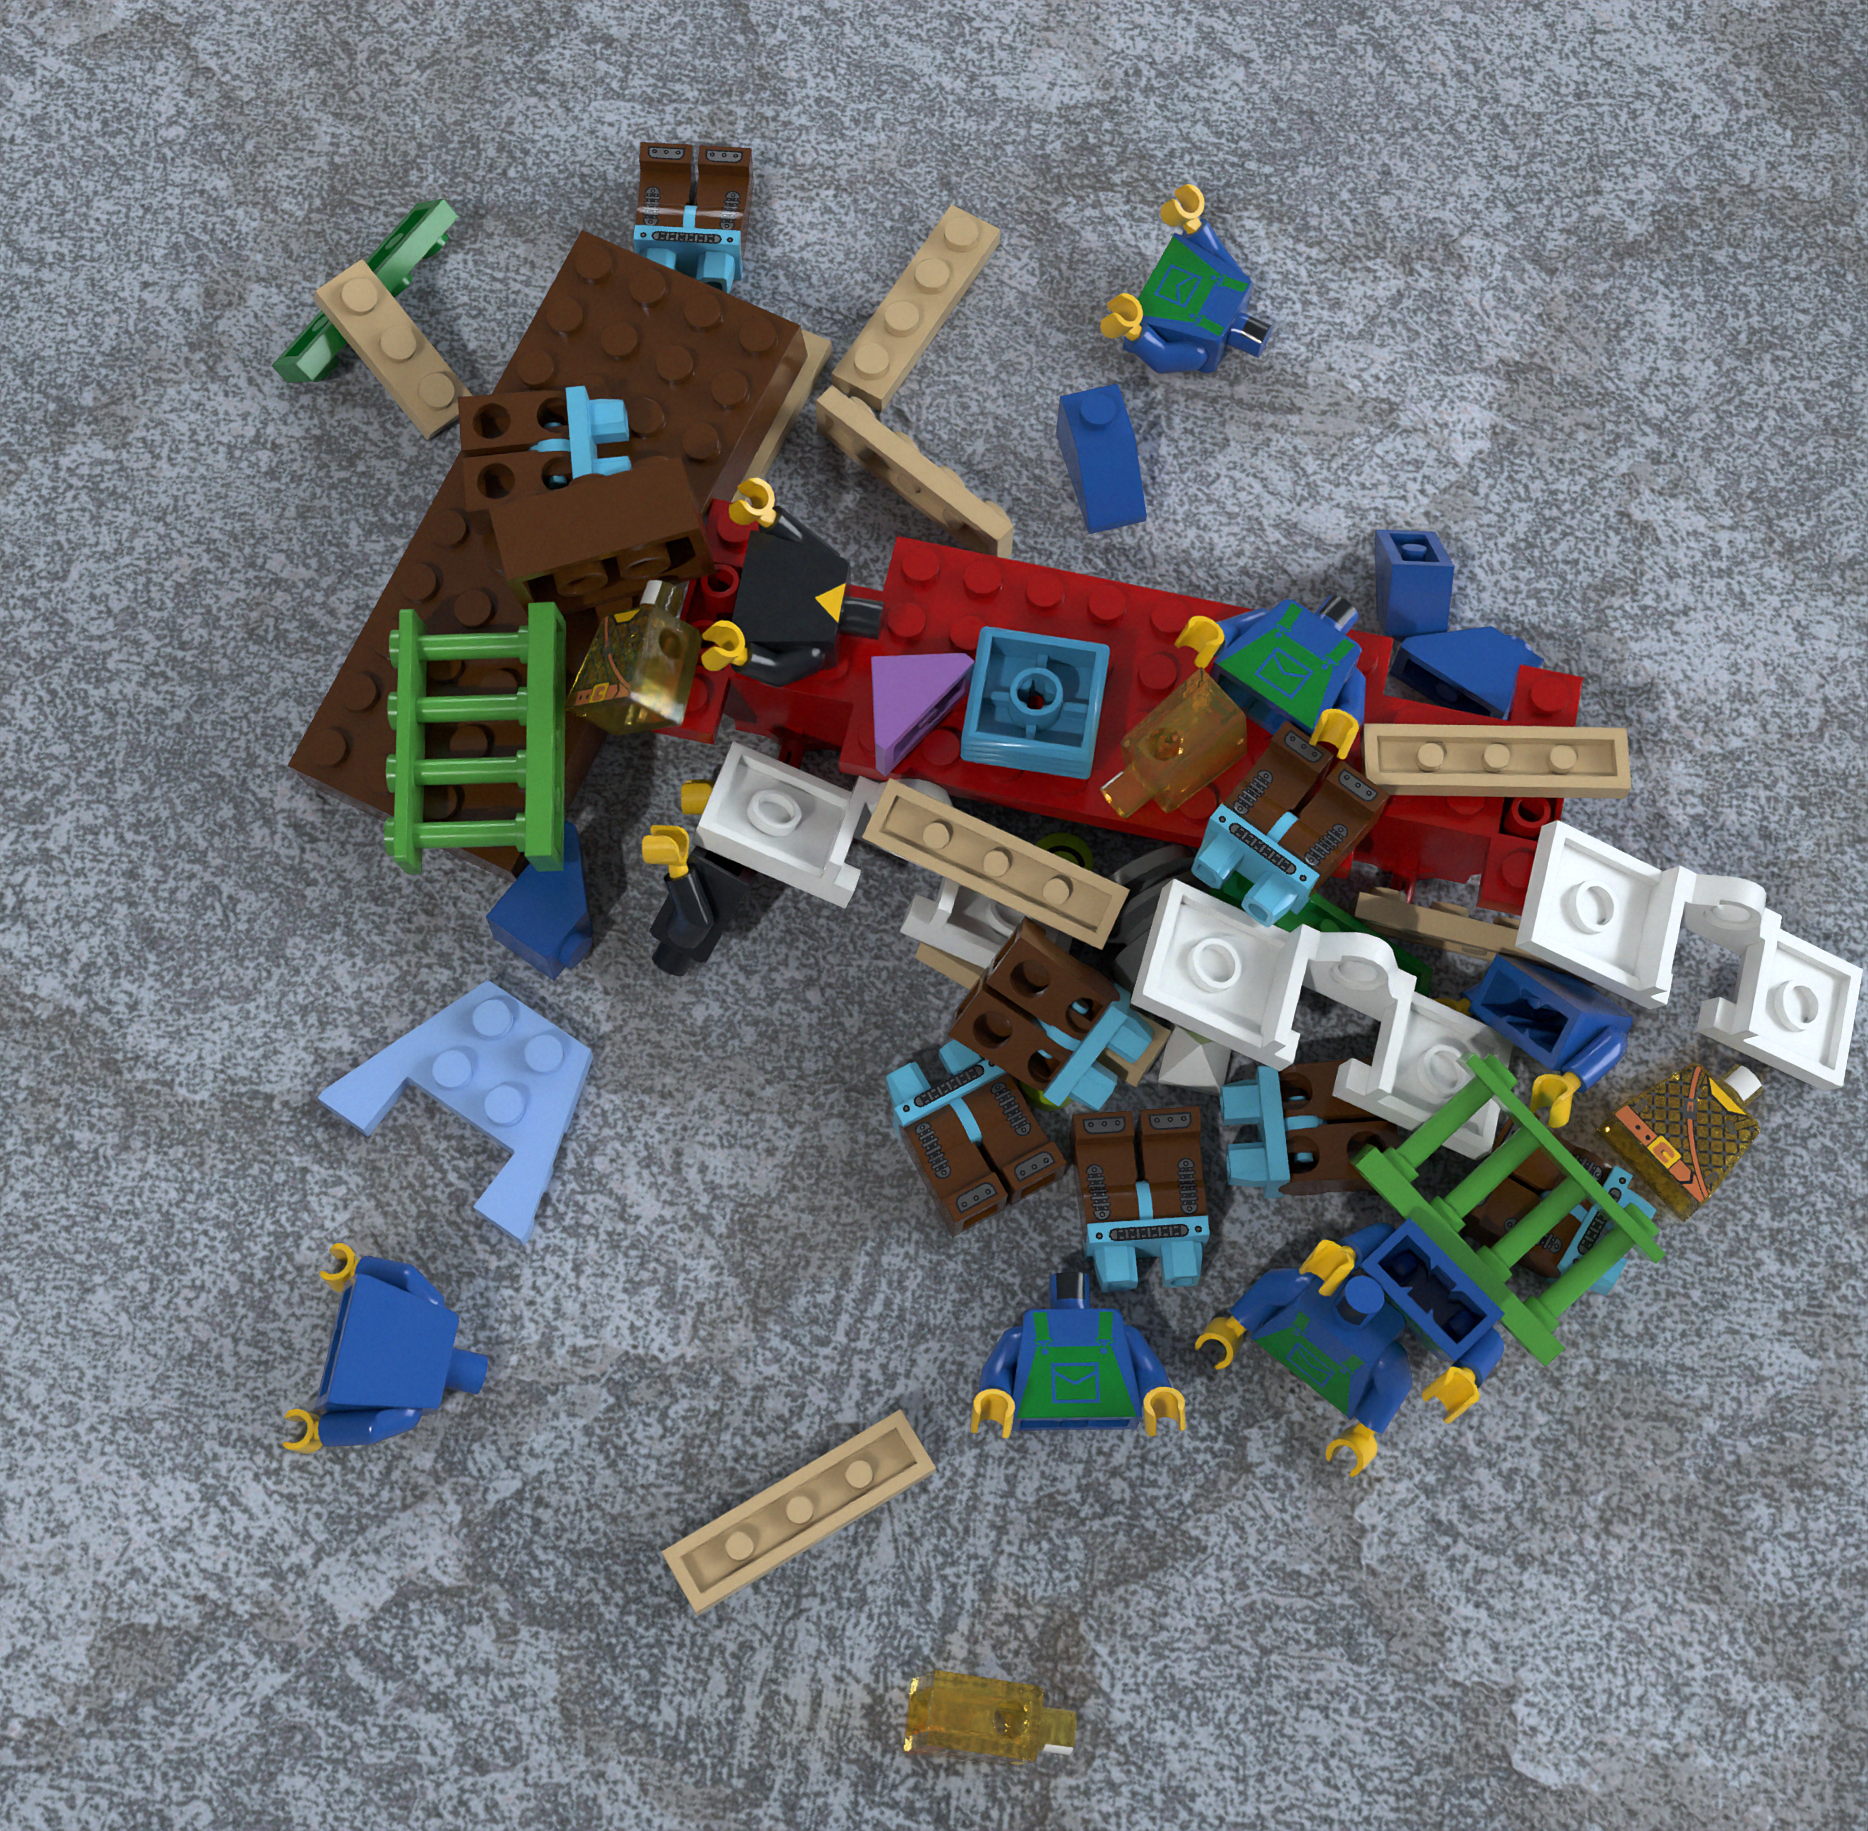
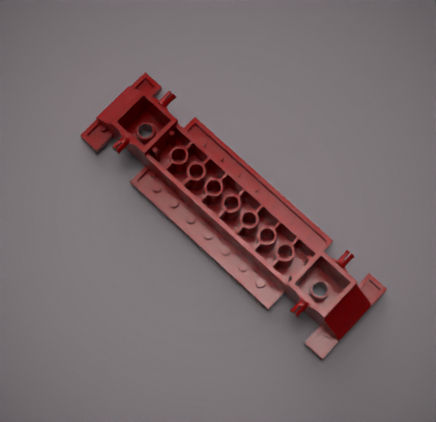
(946, 595)

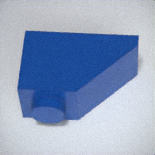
(1101, 458)
(1412, 583)
(1464, 668)
(547, 913)

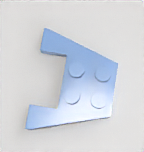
(496, 1071)

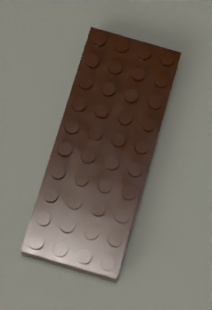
(696, 384)

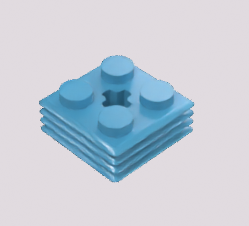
(1022, 665)

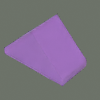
(912, 698)

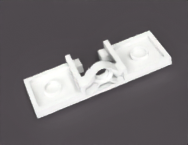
(801, 834)
(1621, 927)
(1241, 988)

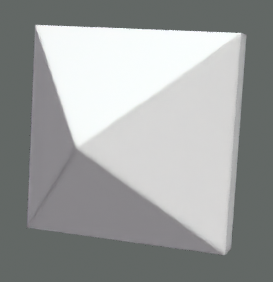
(1193, 1062)

